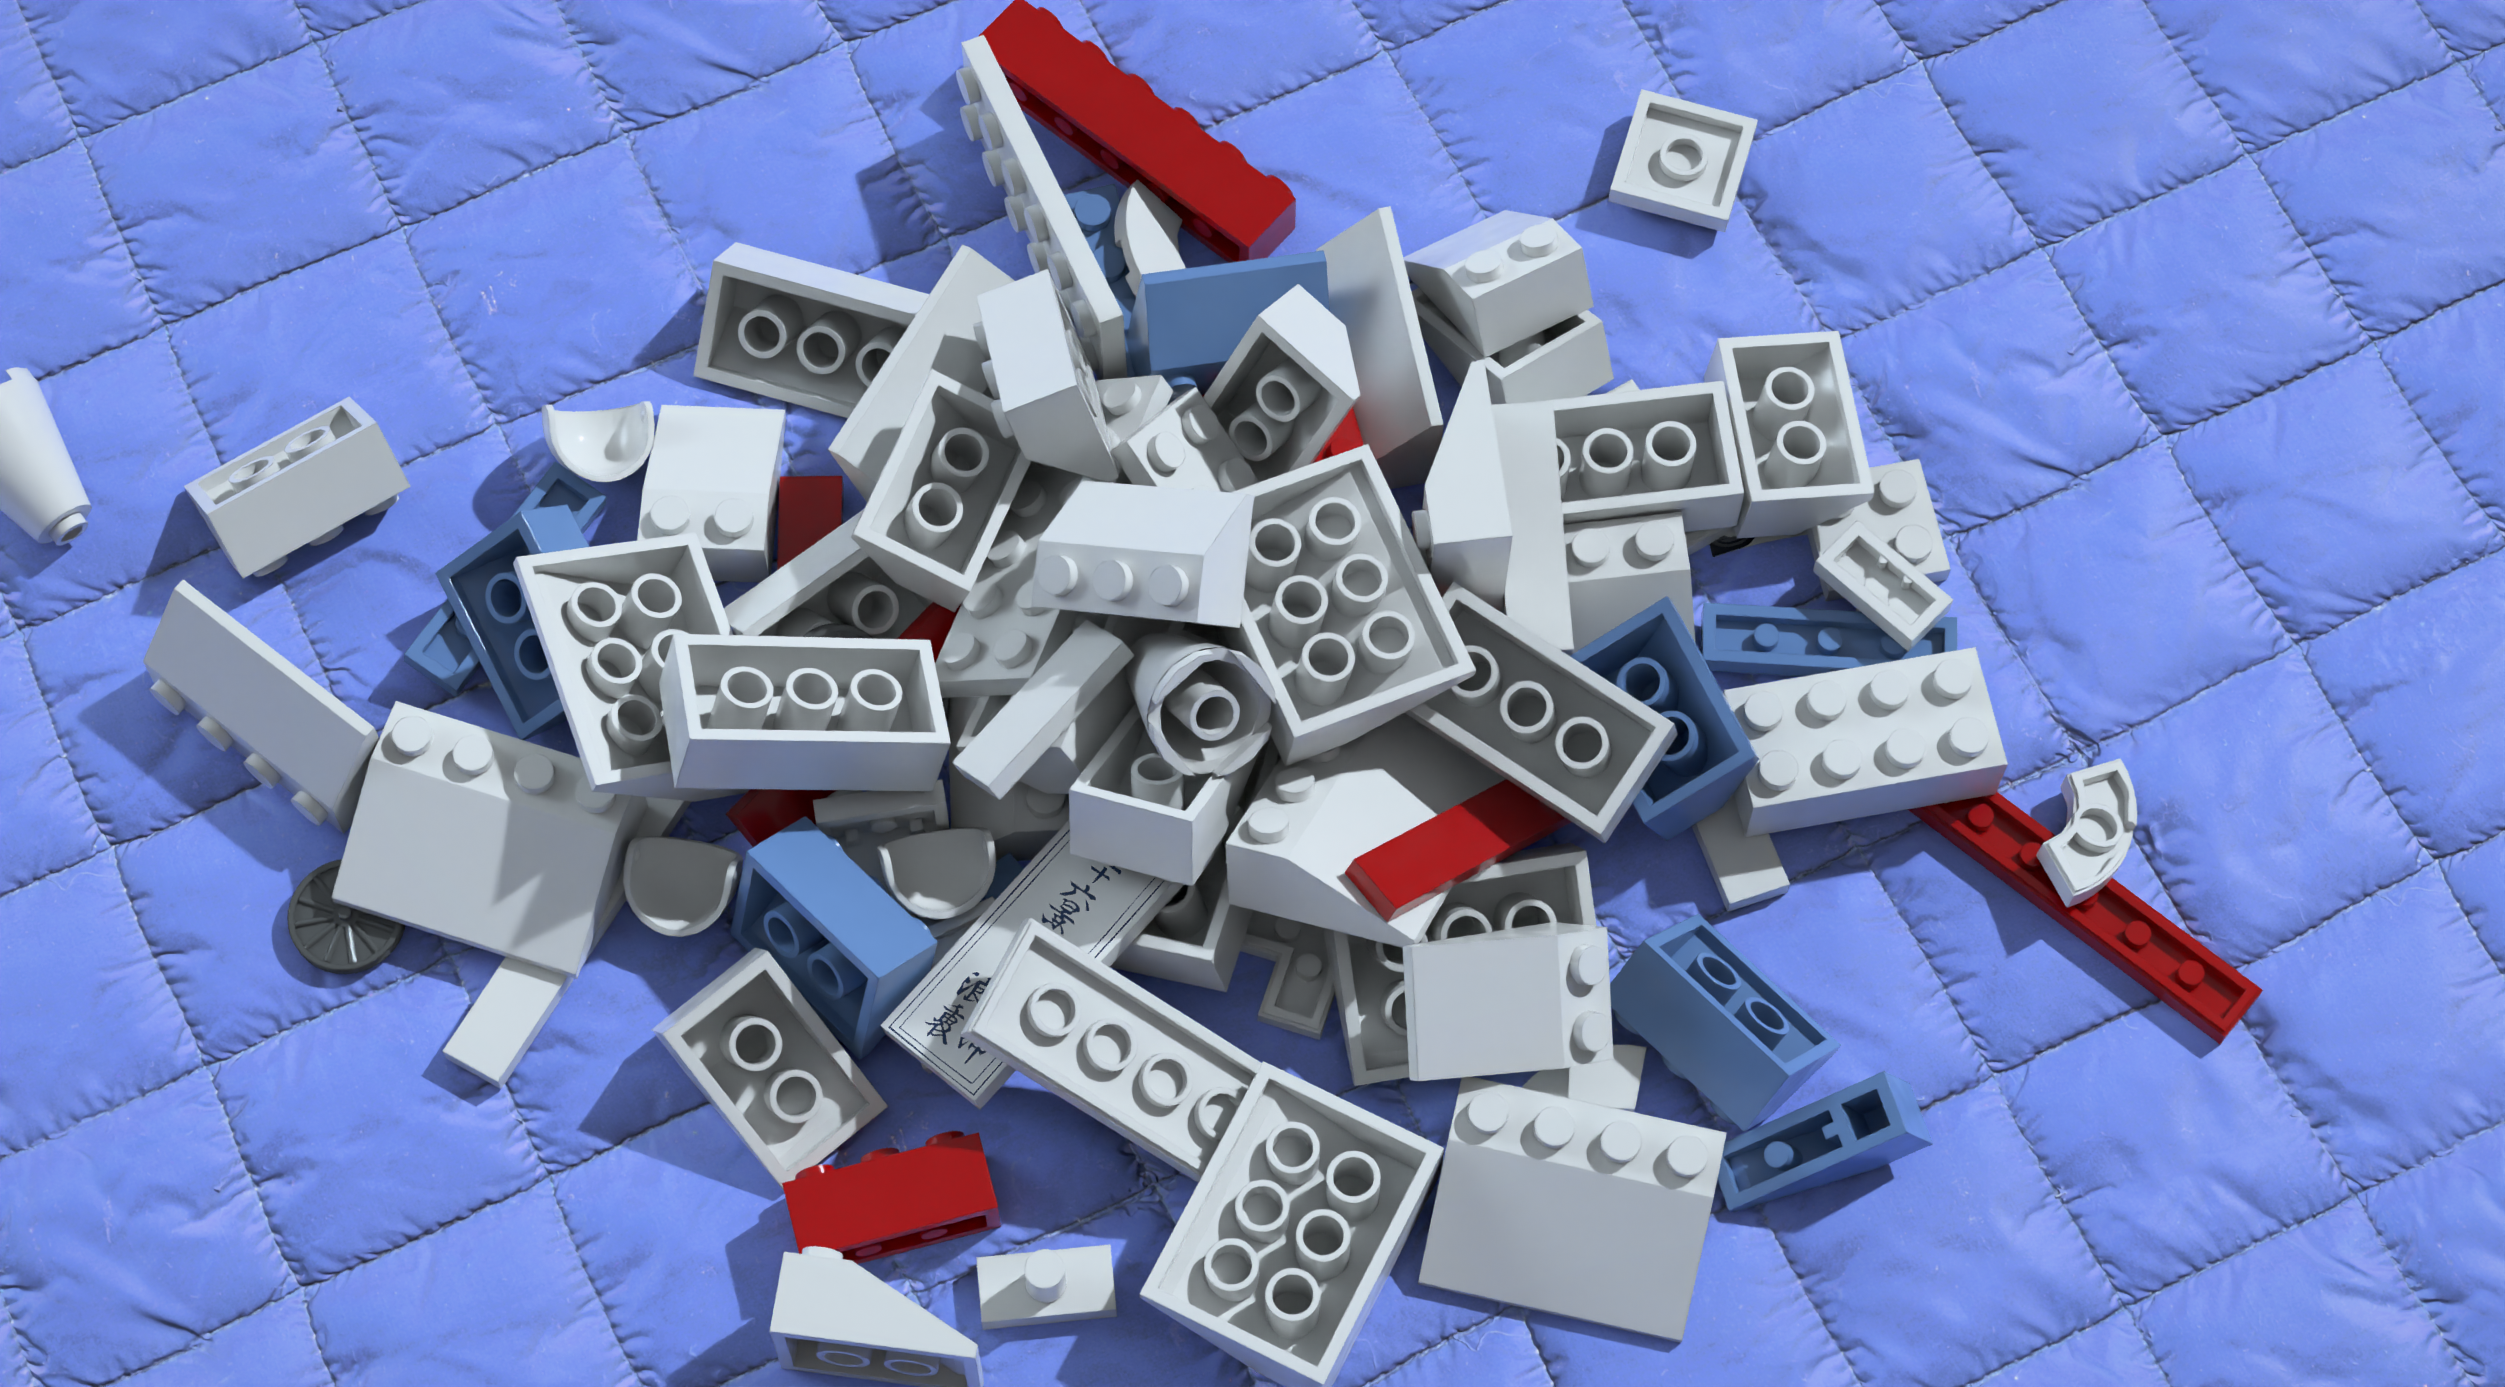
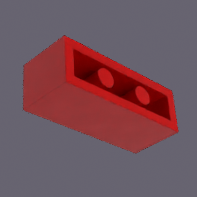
(895, 1199)

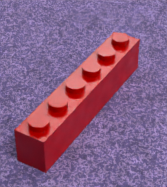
(1139, 136)

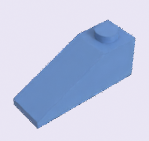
(1823, 1142)

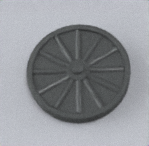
(334, 934)

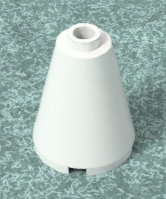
(36, 471)
(1200, 702)

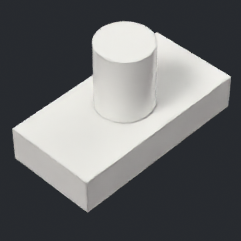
(1883, 585)
(1046, 1287)

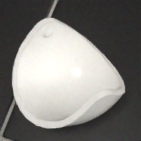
(600, 442)
(939, 870)
(679, 882)

